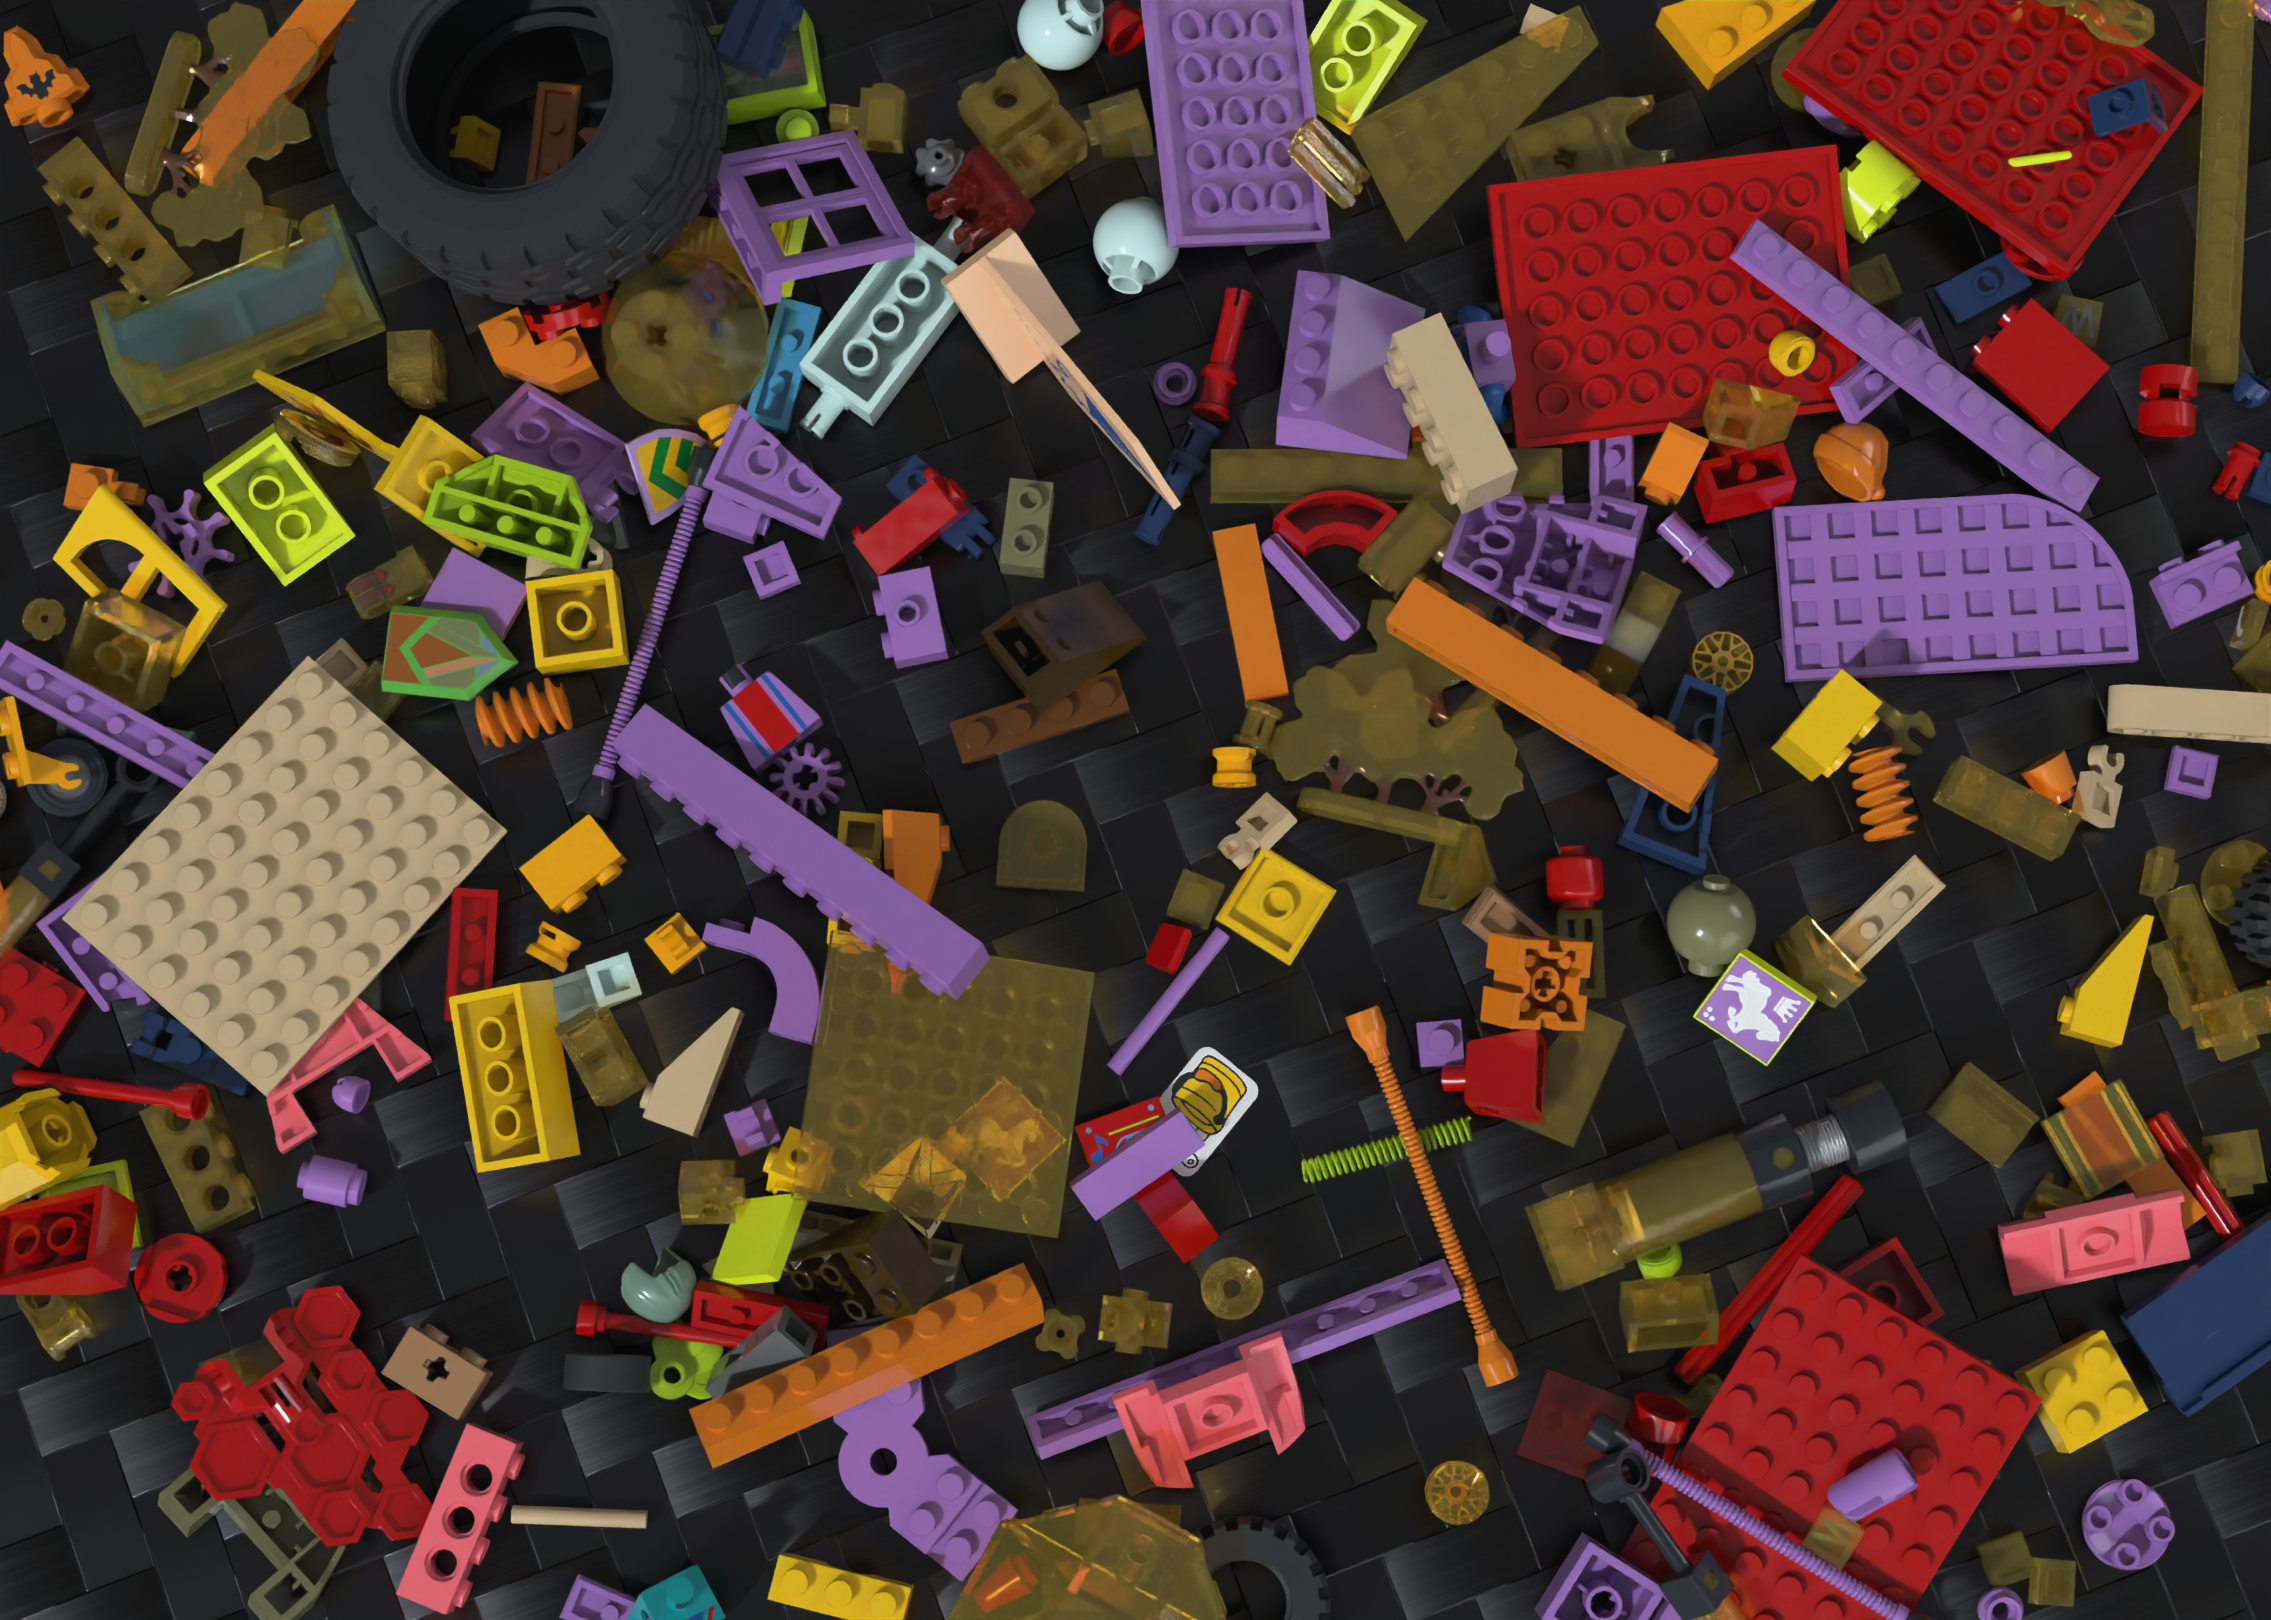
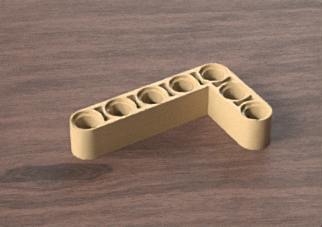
(2189, 713)

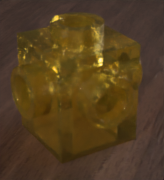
(709, 1192)
(1134, 1321)

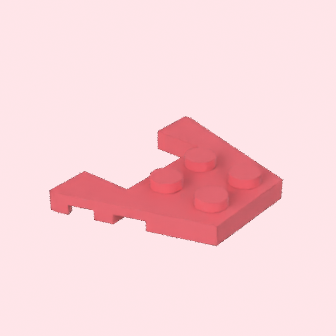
(347, 1037)

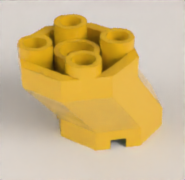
(41, 1144)

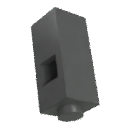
(769, 1348)

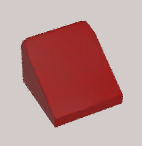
(1169, 947)

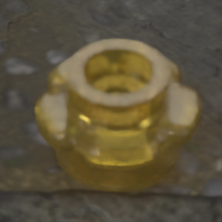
(33, 614)

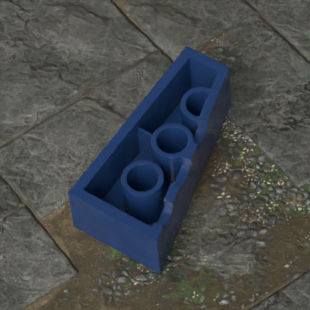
(1658, 826)

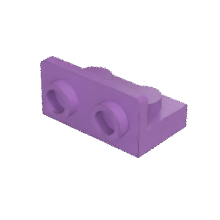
(2202, 584)

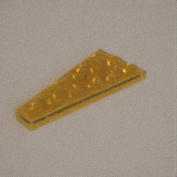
(1450, 127)

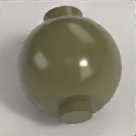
(1711, 924)

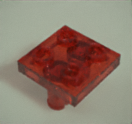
(983, 199)
(1563, 1418)

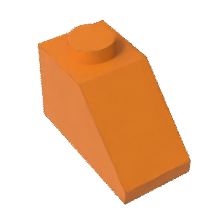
(1672, 465)

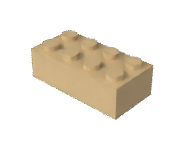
(1450, 414)

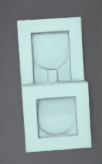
(598, 984)

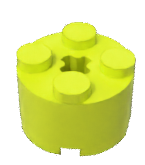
(1873, 189)

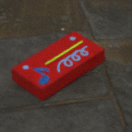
(1113, 1130)

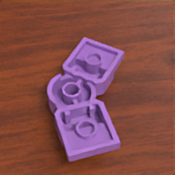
(928, 1496)

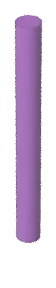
(1168, 1001)

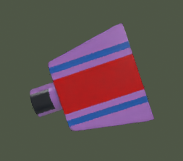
(765, 716)

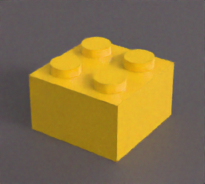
(577, 622)
(1832, 719)
(2082, 1391)

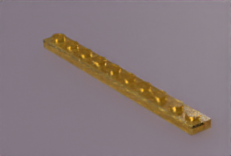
(2222, 190)

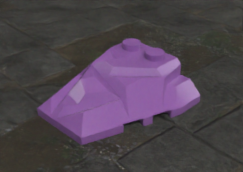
(1551, 558)

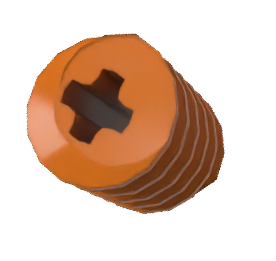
(522, 713)
(1882, 793)

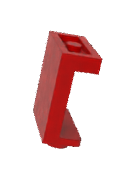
(2037, 364)

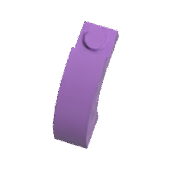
(793, 971)

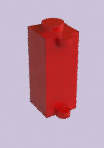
(912, 524)

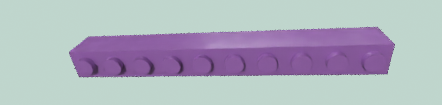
(800, 852)

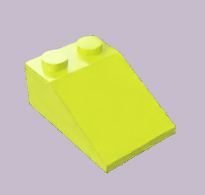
(1357, 53)
(278, 504)

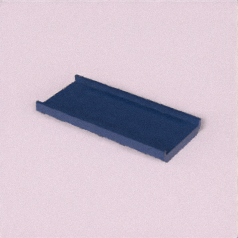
(2209, 1320)

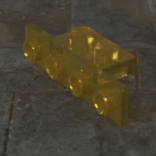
(2192, 962)

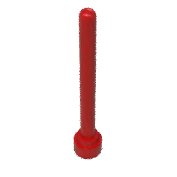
(186, 1100)
(596, 1319)

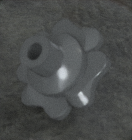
(938, 161)

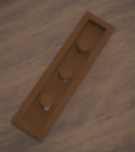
(1021, 724)

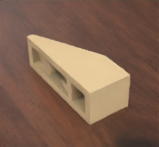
(689, 1083)

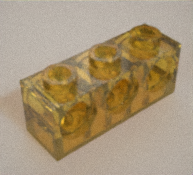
(2006, 808)
(193, 1185)

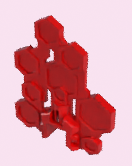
(322, 1451)

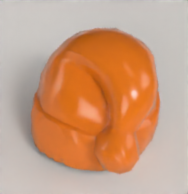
(1853, 460)

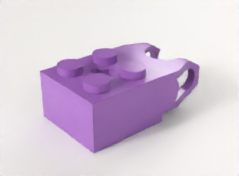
(1596, 1569)

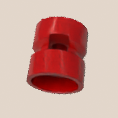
(2167, 415)
(1657, 1424)

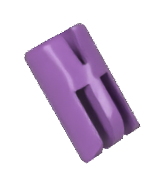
(1872, 1485)

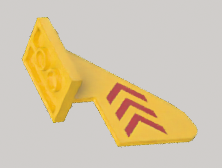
(413, 469)

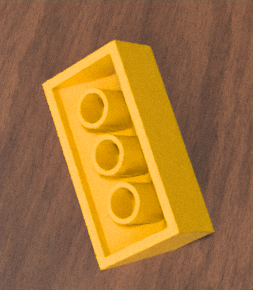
(514, 1075)

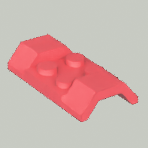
(2093, 1240)

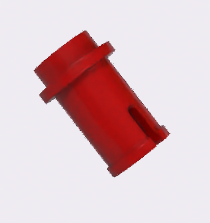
(2237, 468)

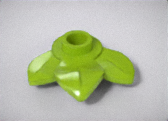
(691, 1361)

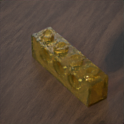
(77, 169)

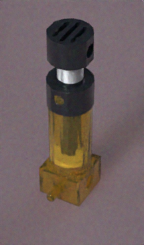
(1711, 1185)

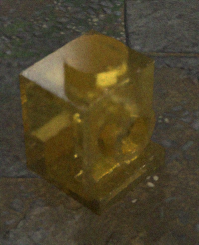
(2236, 1161)

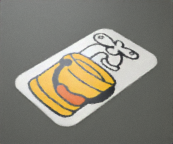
(1213, 1100)

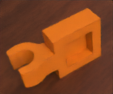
(86, 479)

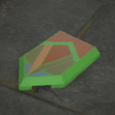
(442, 653)

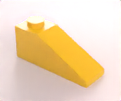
(2104, 996)

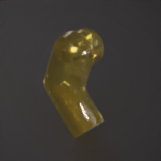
(1700, 1395)

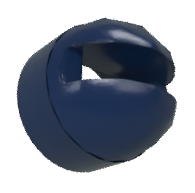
(2253, 388)

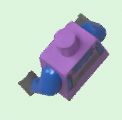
(1488, 355)

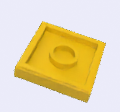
(1275, 905)

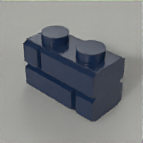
(756, 34)

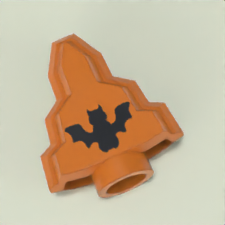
(38, 82)

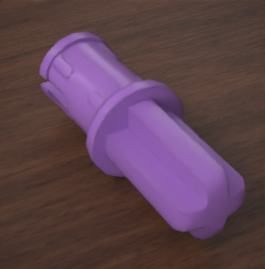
(1695, 550)

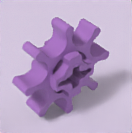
(197, 545)

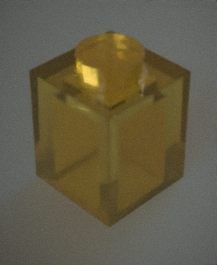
(1195, 899)

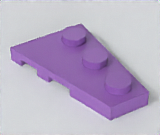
(769, 479)

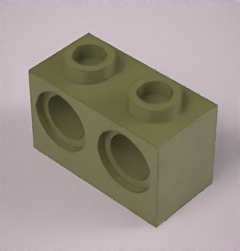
(1027, 528)

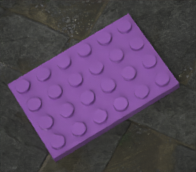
(1226, 106)

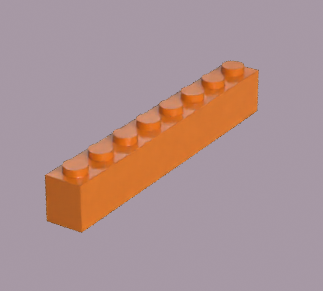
(1552, 694)
(867, 1365)

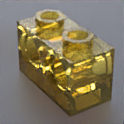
(417, 368)
(602, 1056)

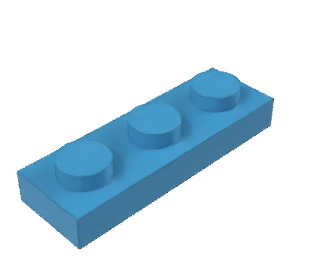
(788, 343)

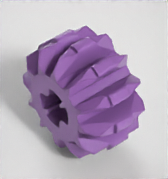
(796, 770)

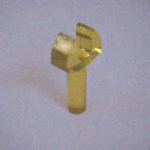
(1901, 725)

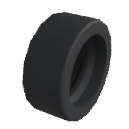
(607, 1372)

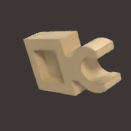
(2096, 792)
(1259, 826)

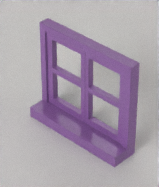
(749, 224)

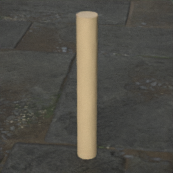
(579, 1516)

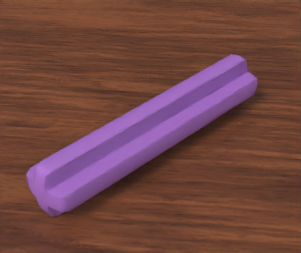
(1310, 587)

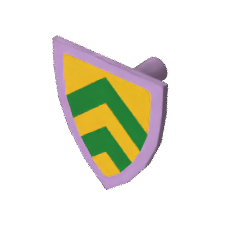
(661, 468)

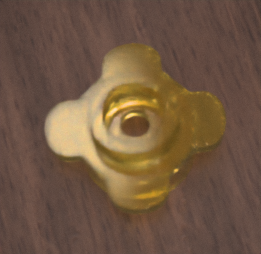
(1049, 1341)

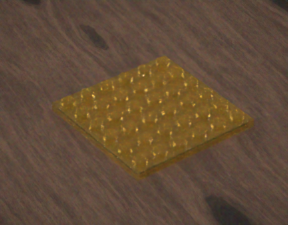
(940, 1098)

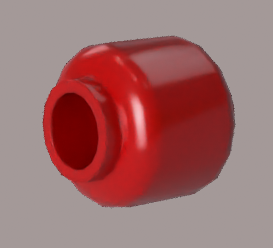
(1575, 878)

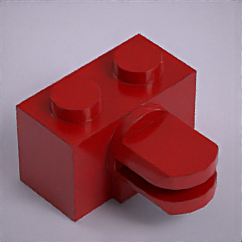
(1743, 481)

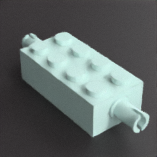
(882, 333)

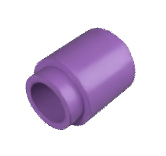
(332, 1181)

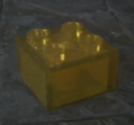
(125, 649)

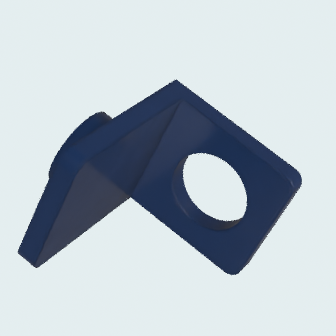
(2126, 107)

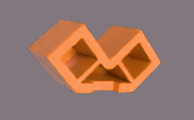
(554, 365)

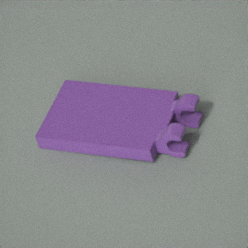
(554, 437)

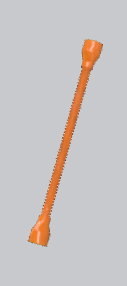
(1493, 1356)

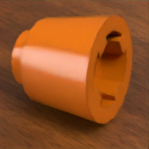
(2051, 777)

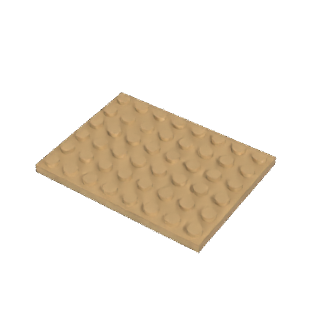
(285, 876)

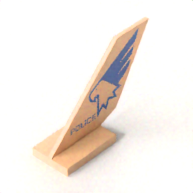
(1027, 323)

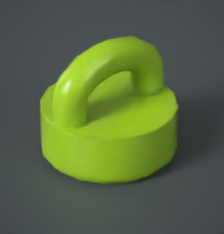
(1661, 1263)

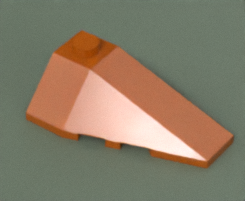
(914, 849)

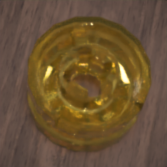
(1250, 1285)

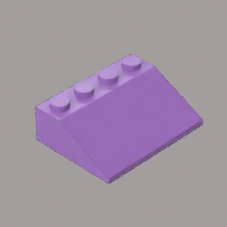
(1335, 370)

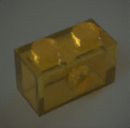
(1669, 1312)

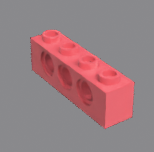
(422, 1578)

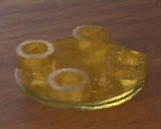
(2224, 872)

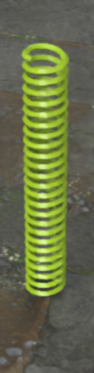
(1348, 1155)

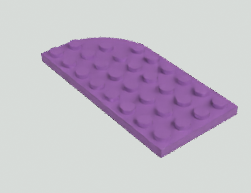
(1947, 588)

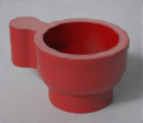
(1122, 27)

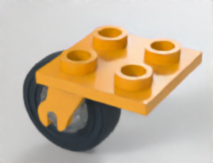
(61, 775)

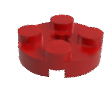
(552, 319)
(205, 1267)

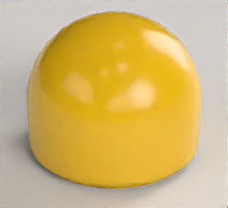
(1784, 344)

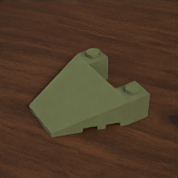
(275, 1529)

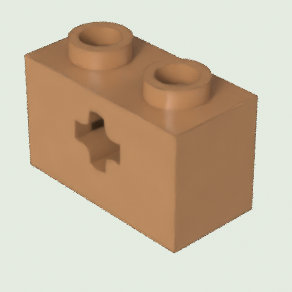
(412, 1369)

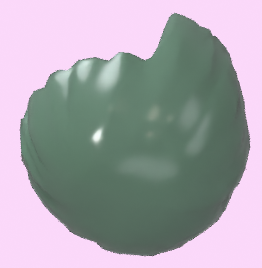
(664, 1293)

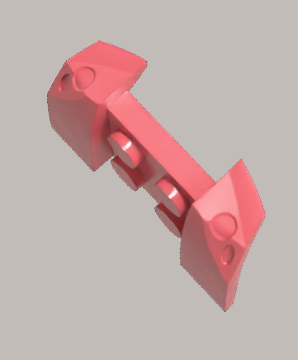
(1213, 1411)

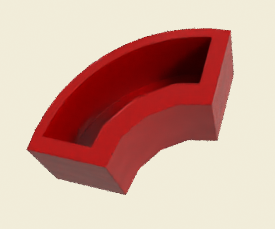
(1333, 518)

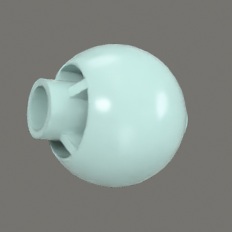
(1061, 31)
(1133, 244)

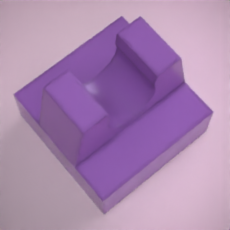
(752, 1127)

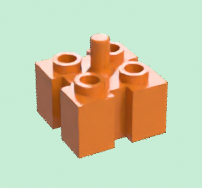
(1536, 982)

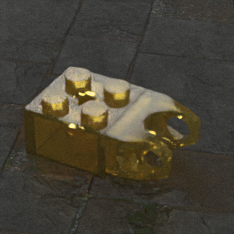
(1586, 138)

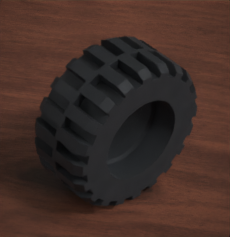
(1277, 1549)

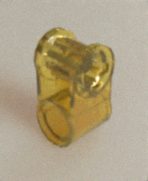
(54, 1320)

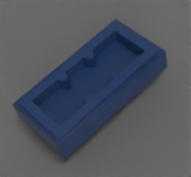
(1980, 288)

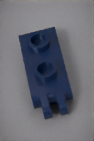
(961, 533)

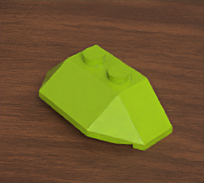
(514, 510)

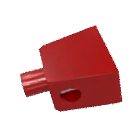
(1503, 1076)

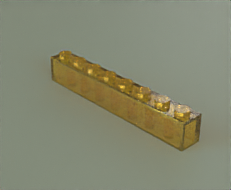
(1297, 473)

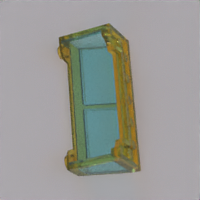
(238, 320)

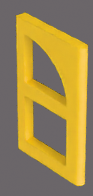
(112, 519)

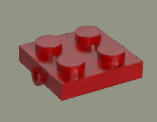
(34, 1006)

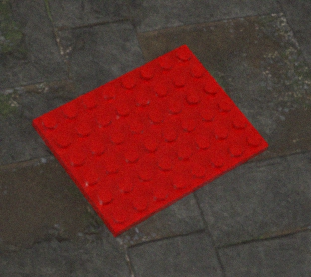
(1988, 82)
(1631, 298)
(1808, 1402)

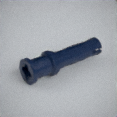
(1184, 463)

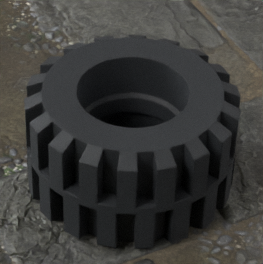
(2253, 914)

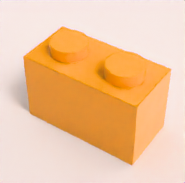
(574, 866)

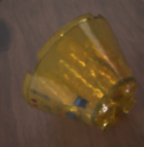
(684, 337)

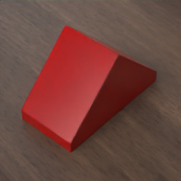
(1176, 1216)

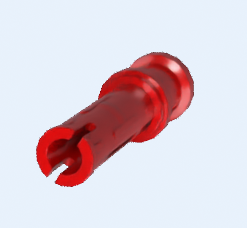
(1220, 374)

